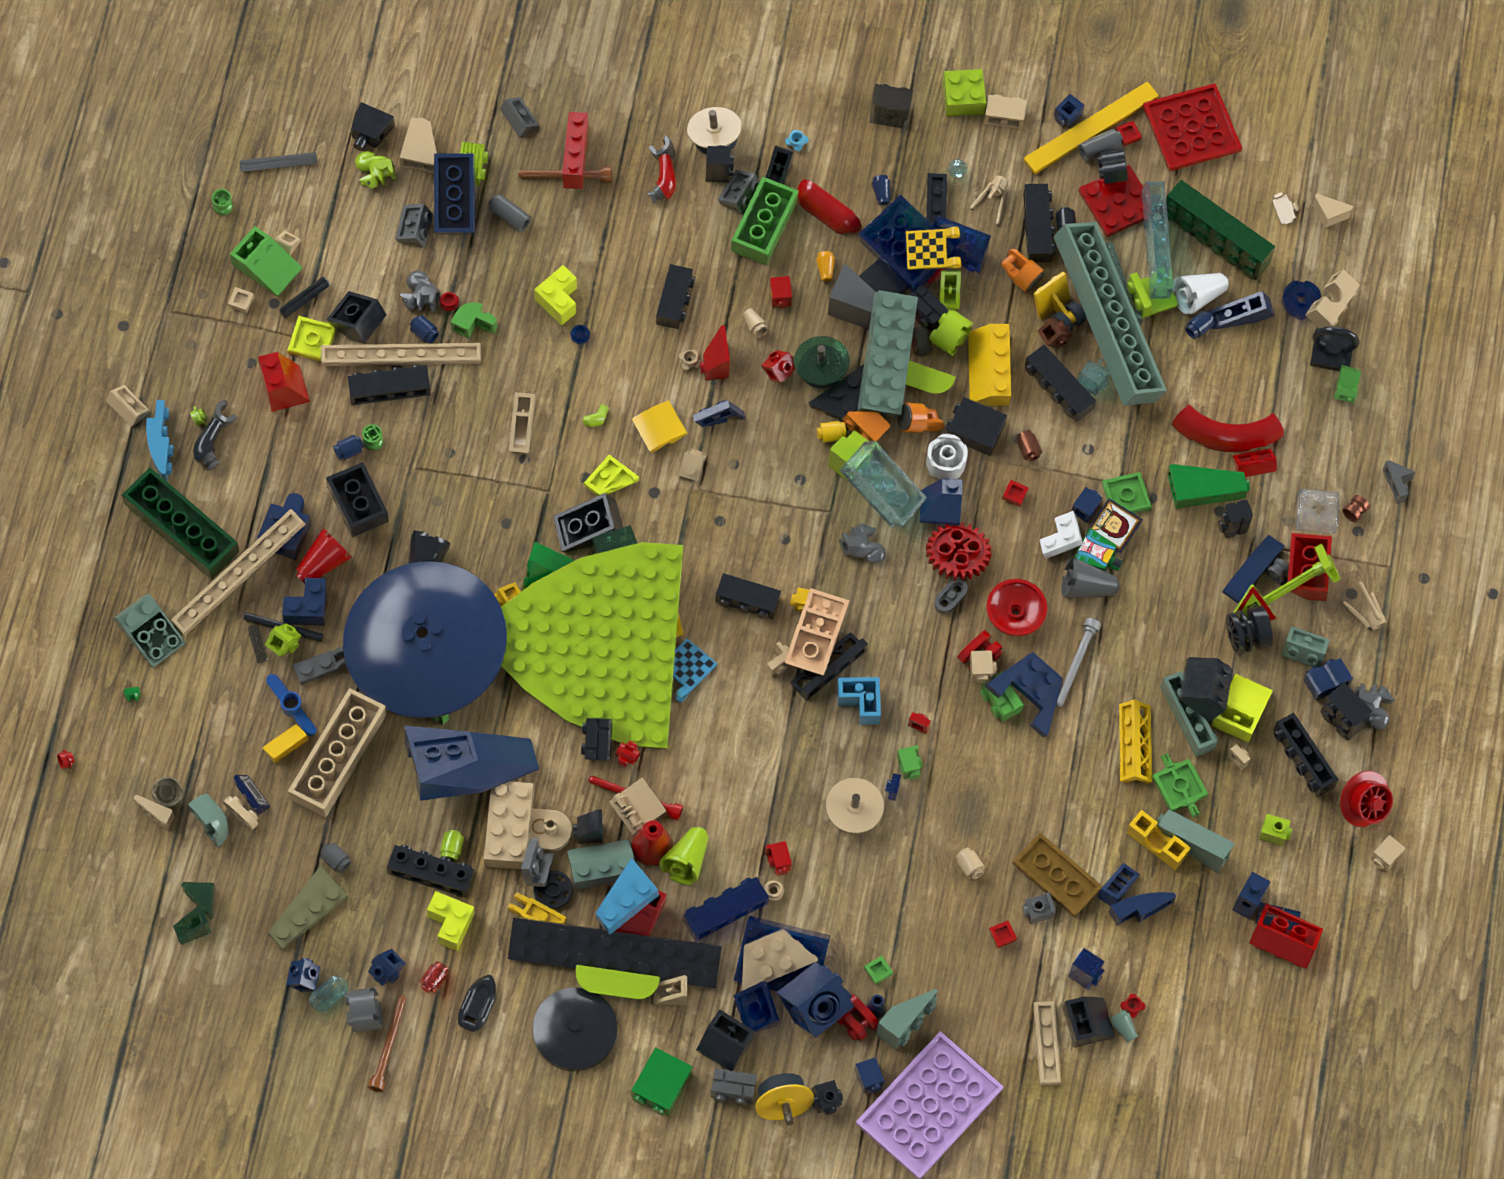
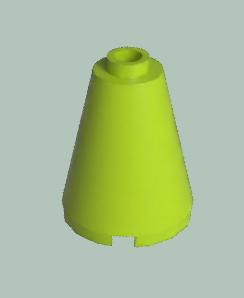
(686, 857)

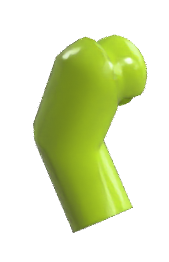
(598, 418)

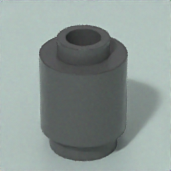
(335, 857)

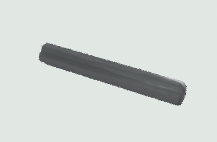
(278, 161)

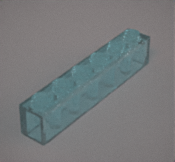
(1157, 239)

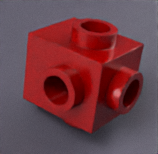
(779, 366)

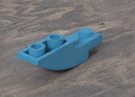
(158, 442)

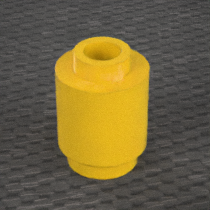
(831, 431)

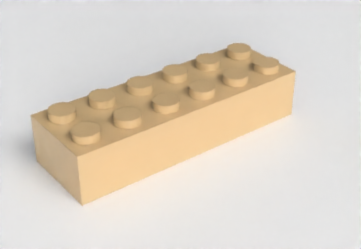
(337, 752)

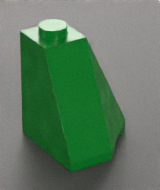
(542, 563)

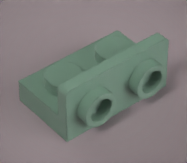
(1305, 647)

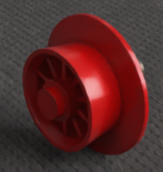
(1366, 799)

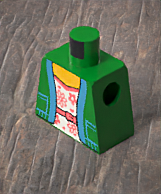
(1098, 552)

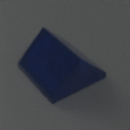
(757, 1007)

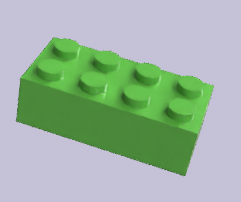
(764, 221)

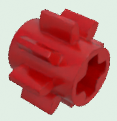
(627, 753)

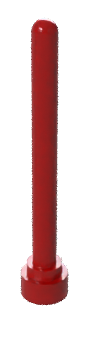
(673, 810)

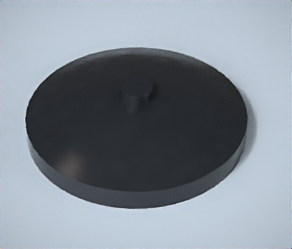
(574, 1029)

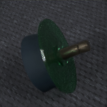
(821, 361)

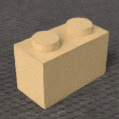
(1005, 111)

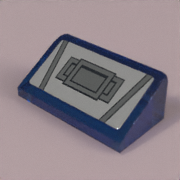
(251, 793)

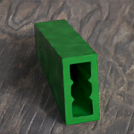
(1204, 486)

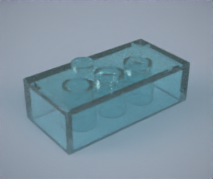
(883, 484)

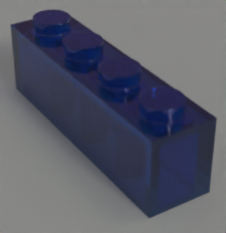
(725, 909)

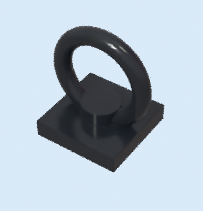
(1333, 347)

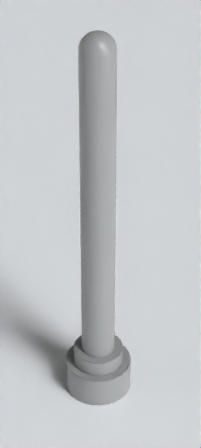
(1091, 627)

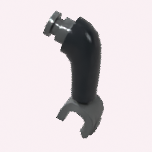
(204, 445)

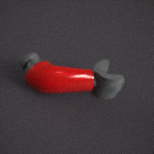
(667, 180)

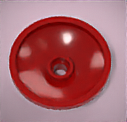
(1016, 596)

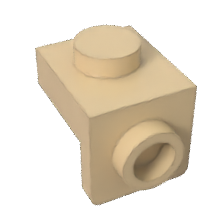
(692, 464)
(778, 664)

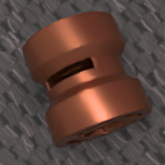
(1357, 507)

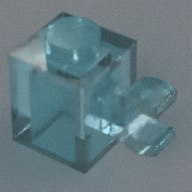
(1094, 377)

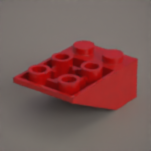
(646, 918)

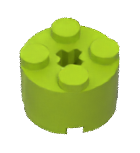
(951, 332)

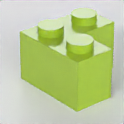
(843, 451)

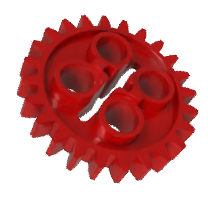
(945, 541)

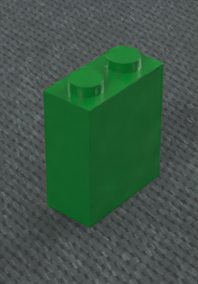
(661, 1082)

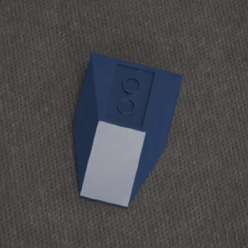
(464, 761)

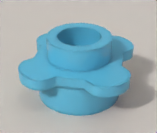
(796, 135)

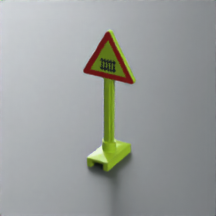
(1253, 598)

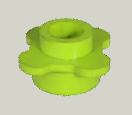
(199, 416)

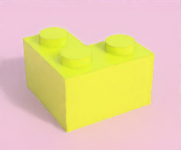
(554, 293)
(455, 918)

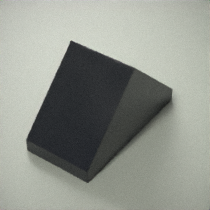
(780, 164)

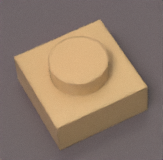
(241, 300)
(1239, 756)

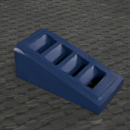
(1109, 894)

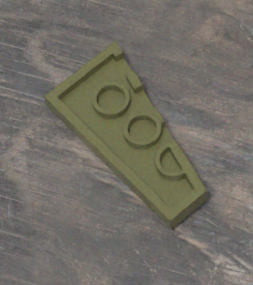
(310, 905)

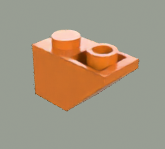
(868, 424)

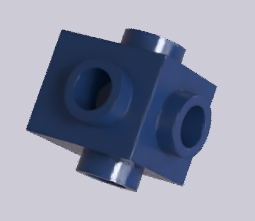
(386, 967)
(303, 975)

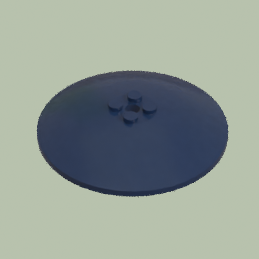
(433, 672)

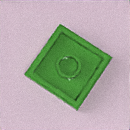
(1128, 492)

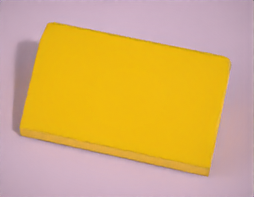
(285, 743)

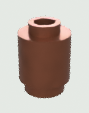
(1029, 445)

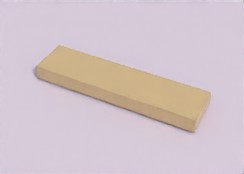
(1047, 1043)

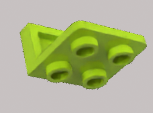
(1140, 292)

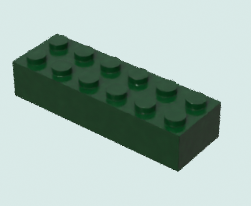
(1219, 230)
(180, 523)

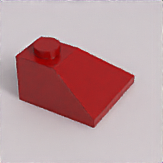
(716, 357)

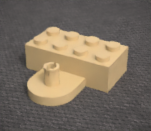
(511, 826)

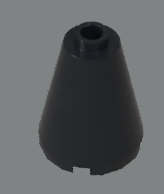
(427, 547)

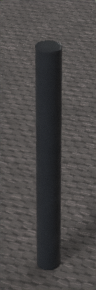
(273, 623)

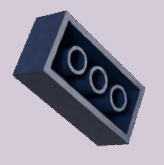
(454, 194)

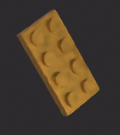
(1057, 874)

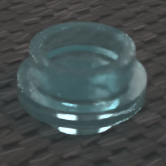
(957, 168)

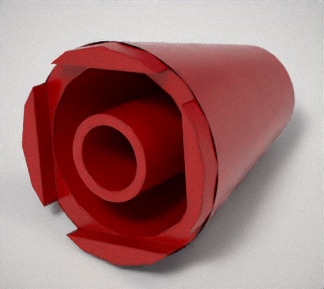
(322, 557)
(651, 843)

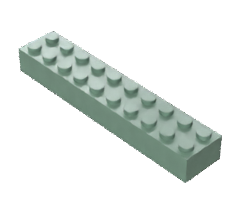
(1110, 313)

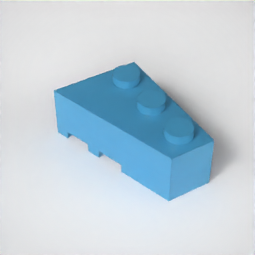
(626, 898)

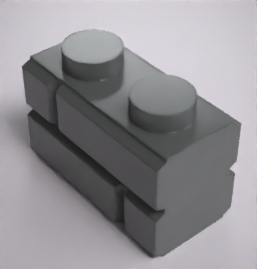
(733, 1087)

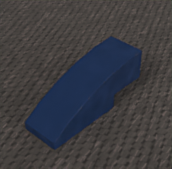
(1140, 906)

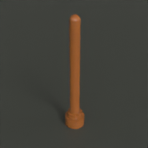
(604, 174)
(377, 1082)

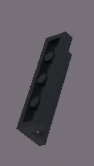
(833, 669)

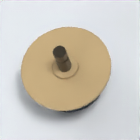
(713, 128)
(854, 805)

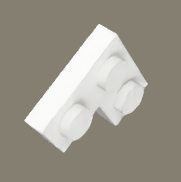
(1066, 538)

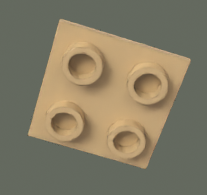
(637, 805)

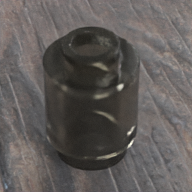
(920, 341)

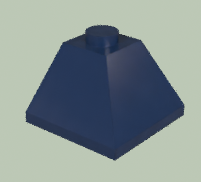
(942, 502)

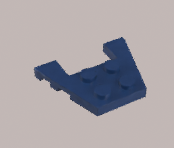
(1037, 683)

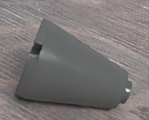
(1087, 581)

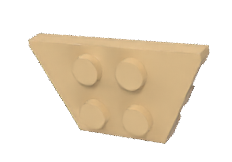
(773, 958)

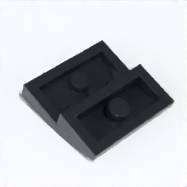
(882, 278)

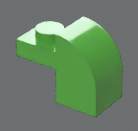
(469, 317)
(1347, 384)

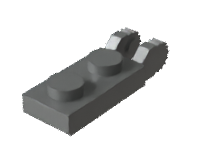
(319, 666)

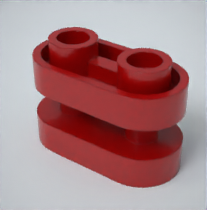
(977, 643)
(855, 1029)

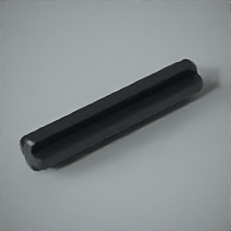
(304, 297)

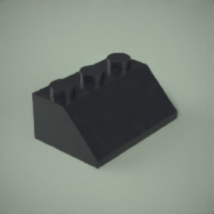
(1206, 686)

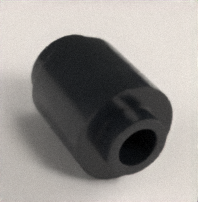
(1065, 216)

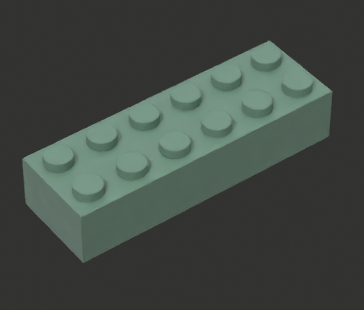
(887, 353)

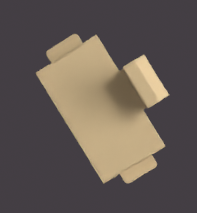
(1285, 208)

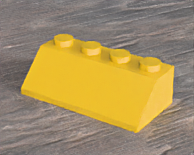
(990, 365)

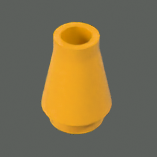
(826, 265)

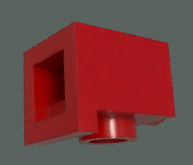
(778, 857)

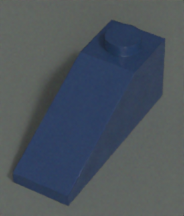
(1243, 311)

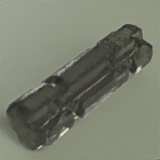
(257, 643)

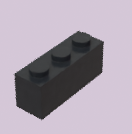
(675, 296)
(747, 596)

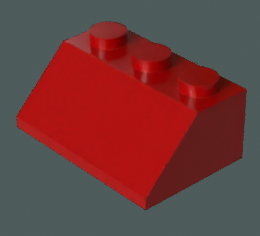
(1302, 558)
(1292, 945)

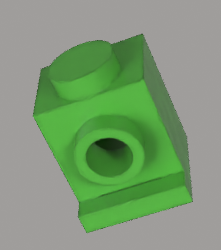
(909, 762)

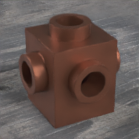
(1055, 333)

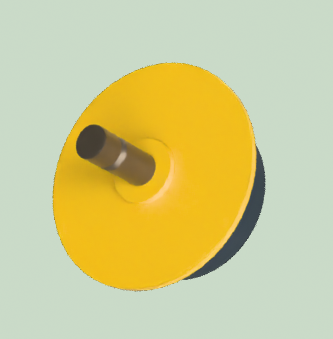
(783, 1098)

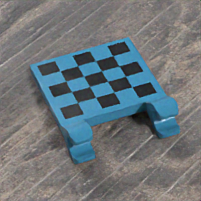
(690, 668)

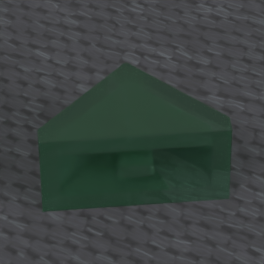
(201, 894)
(192, 926)

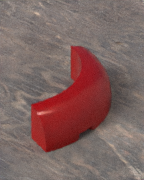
(1226, 436)

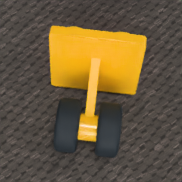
(1051, 298)

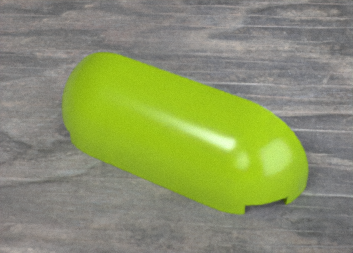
(928, 378)
(616, 982)

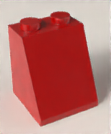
(282, 381)

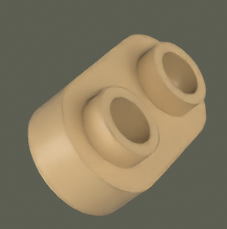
(235, 805)

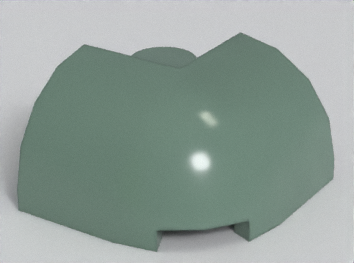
(211, 818)

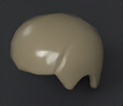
(167, 792)

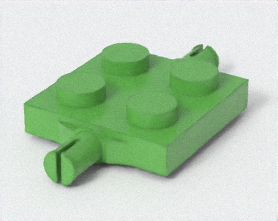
(1180, 785)

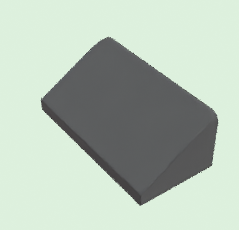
(519, 116)

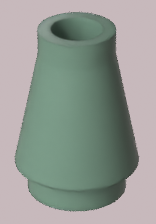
(1124, 1025)

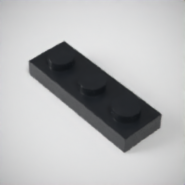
(936, 196)

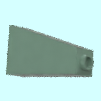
(1205, 845)

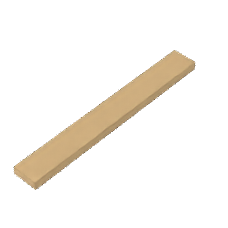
(400, 354)
(238, 572)

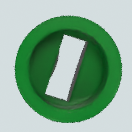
(132, 692)

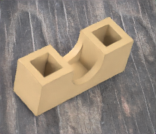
(1341, 290)

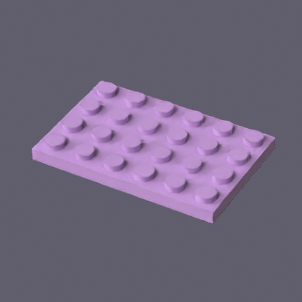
(929, 1105)

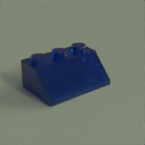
(970, 246)

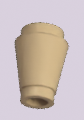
(756, 324)

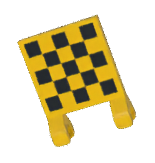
(928, 249)

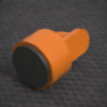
(1030, 272)
(916, 419)

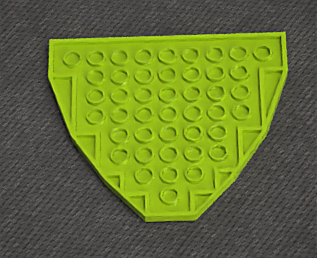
(602, 640)

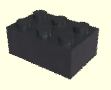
(357, 499)

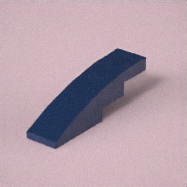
(1253, 568)

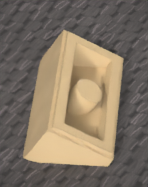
(127, 405)

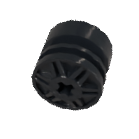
(1249, 630)

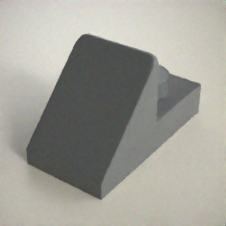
(1396, 477)

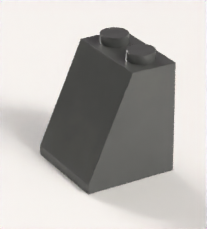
(851, 299)

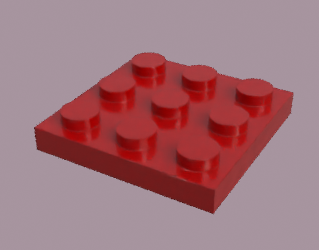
(1114, 204)

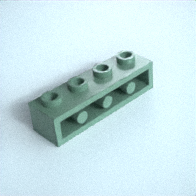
(1193, 725)

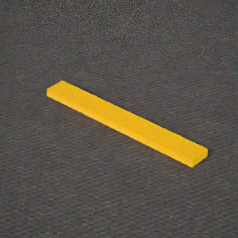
(1090, 128)

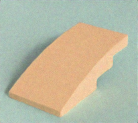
(817, 632)

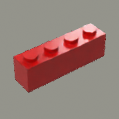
(575, 150)

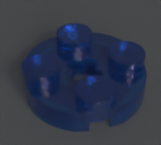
(1290, 298)

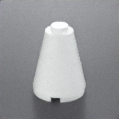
(1198, 290)

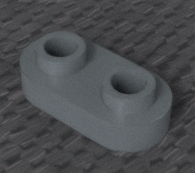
(950, 597)

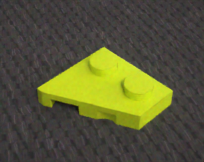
(610, 477)

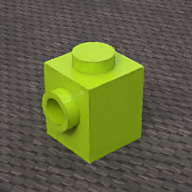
(1275, 830)

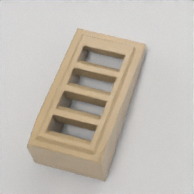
(159, 813)

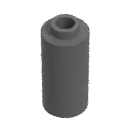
(1106, 141)
(509, 212)

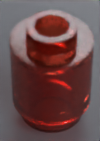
(434, 977)

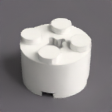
(942, 447)

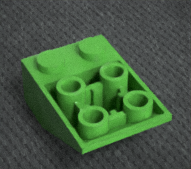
(265, 261)

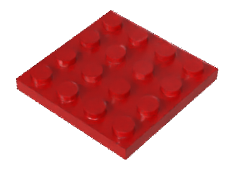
(1192, 127)

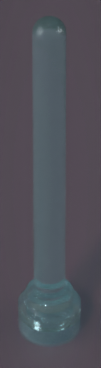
(1110, 247)

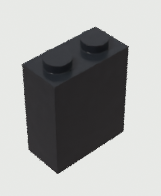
(976, 425)

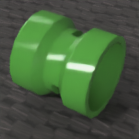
(222, 202)
(373, 441)

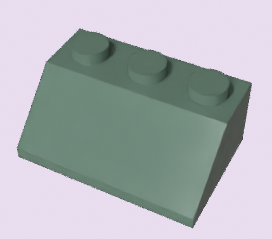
(599, 863)

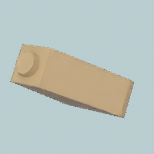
(419, 146)

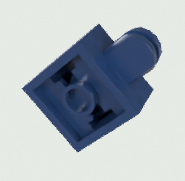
(293, 546)

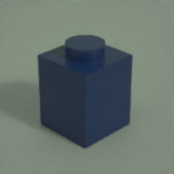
(1087, 504)
(869, 1075)

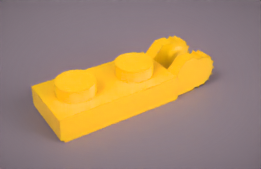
(535, 910)

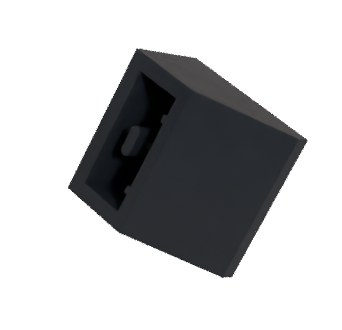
(1087, 1020)
(725, 1040)

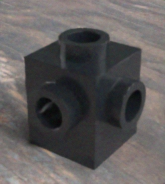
(827, 1097)

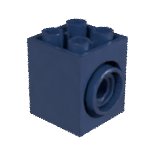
(816, 999)

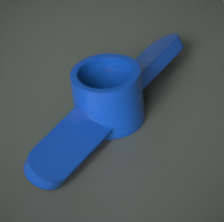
(297, 713)

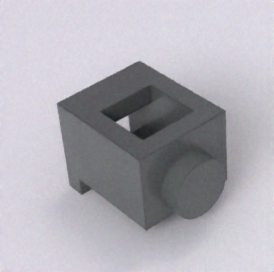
(1036, 915)

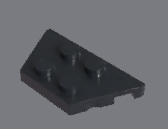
(841, 397)

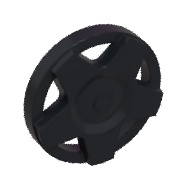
(554, 890)

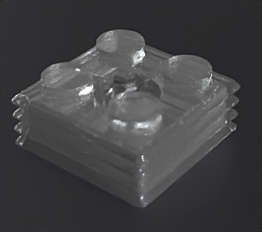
(1307, 516)

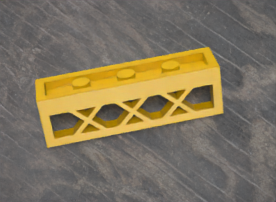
(1131, 741)

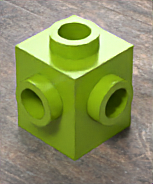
(283, 639)

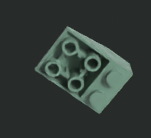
(149, 630)
(905, 1017)

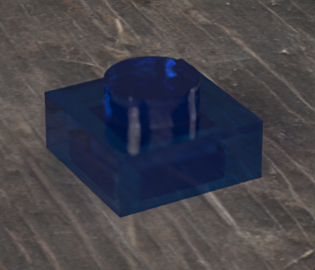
(892, 786)

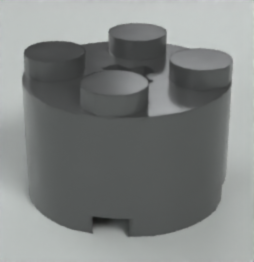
(364, 1010)

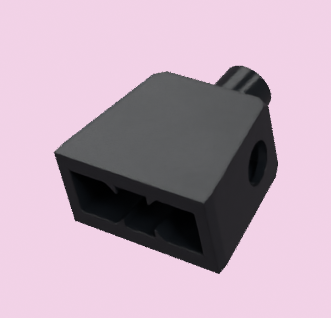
(370, 126)

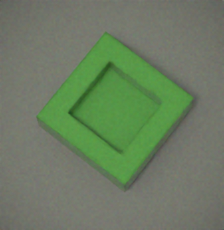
(878, 970)

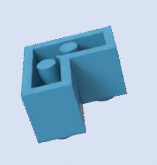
(862, 693)

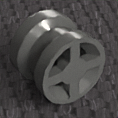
(1277, 571)

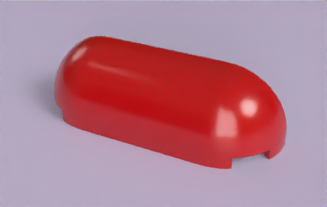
(827, 208)

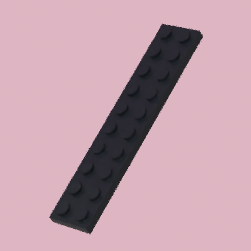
(620, 951)

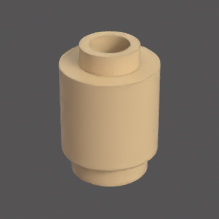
(970, 863)

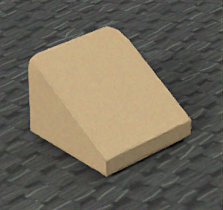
(287, 241)

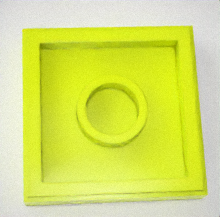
(309, 337)

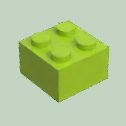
(964, 92)

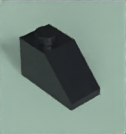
(589, 827)

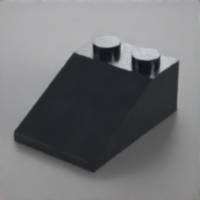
(587, 520)

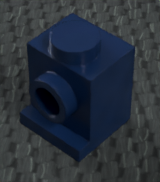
(1068, 111)

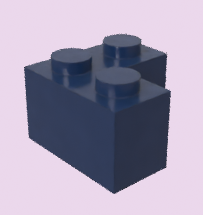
(307, 609)

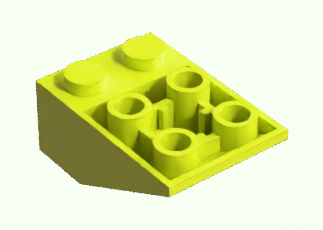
(1243, 708)

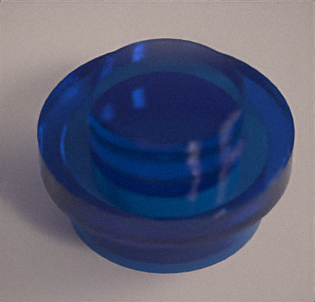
(580, 334)

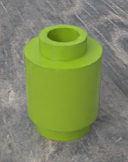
(452, 845)

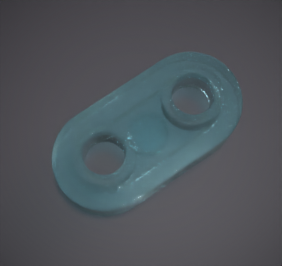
(328, 994)

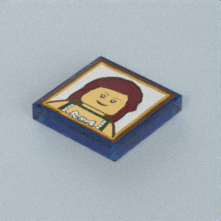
(1116, 524)

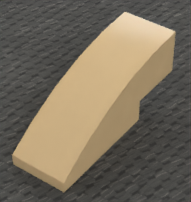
(522, 422)

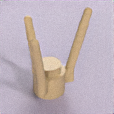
(996, 188)
(1375, 617)

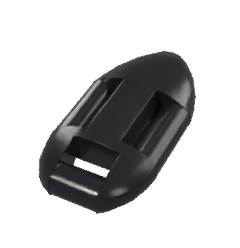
(477, 1003)

